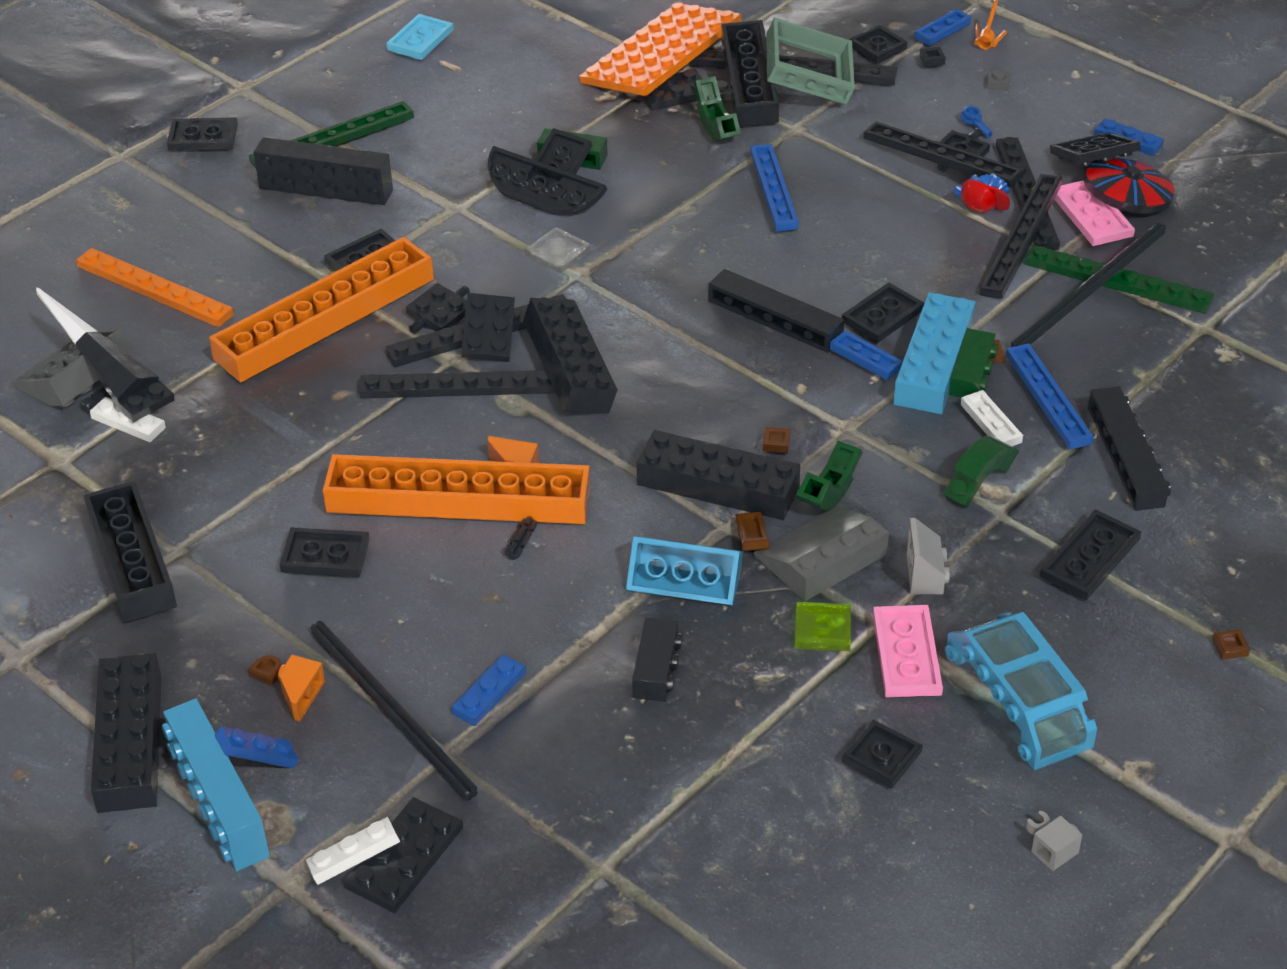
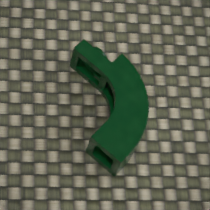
(712, 112)
(975, 466)
(835, 479)

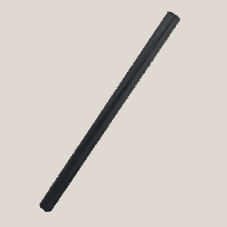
(1090, 286)
(395, 711)

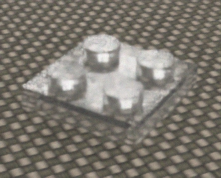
(558, 250)

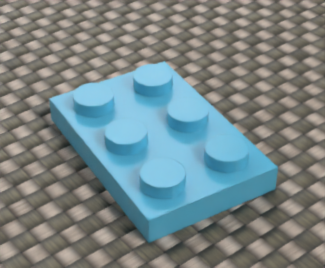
(420, 36)

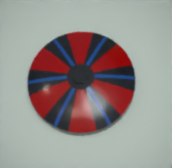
(1129, 185)

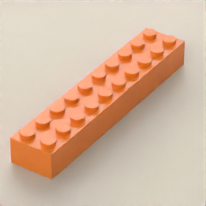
(321, 309)
(457, 489)

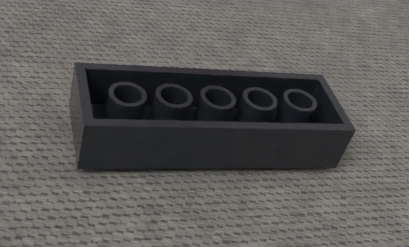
(746, 67)
(323, 171)
(569, 355)
(718, 474)
(130, 551)
(126, 733)

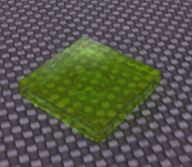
(823, 626)

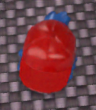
(984, 193)

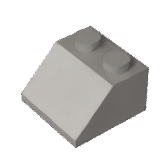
(925, 560)

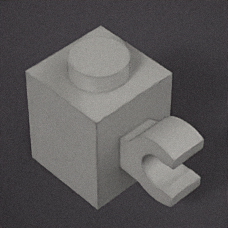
(1054, 841)

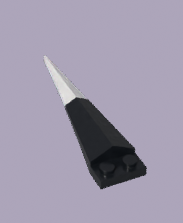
(127, 381)

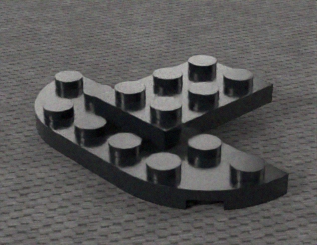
(551, 178)

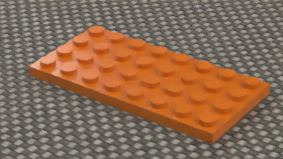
(659, 49)

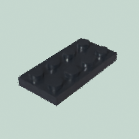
(1090, 554)
(396, 871)

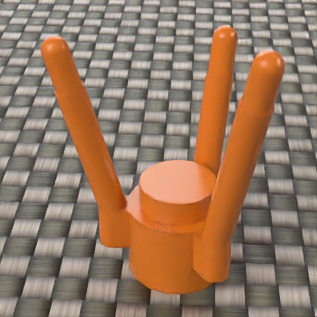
(986, 38)

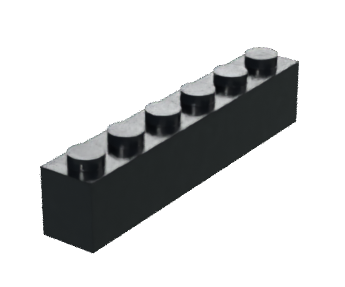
(775, 310)
(1128, 448)

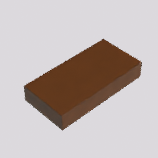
(751, 531)

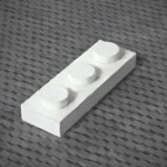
(991, 418)
(144, 428)
(352, 850)

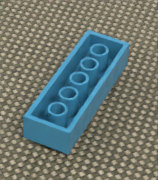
(932, 353)
(215, 785)

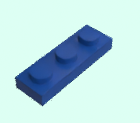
(942, 27)
(1149, 142)
(866, 355)
(488, 690)
(256, 747)

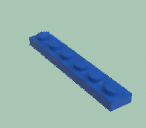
(774, 187)
(1049, 396)

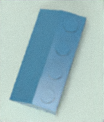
(684, 570)

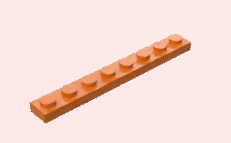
(155, 287)

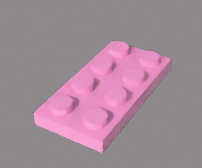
(1091, 216)
(907, 651)

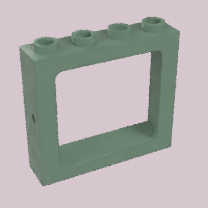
(839, 49)

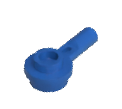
(973, 116)

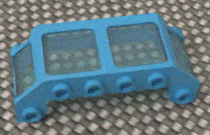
(1029, 684)

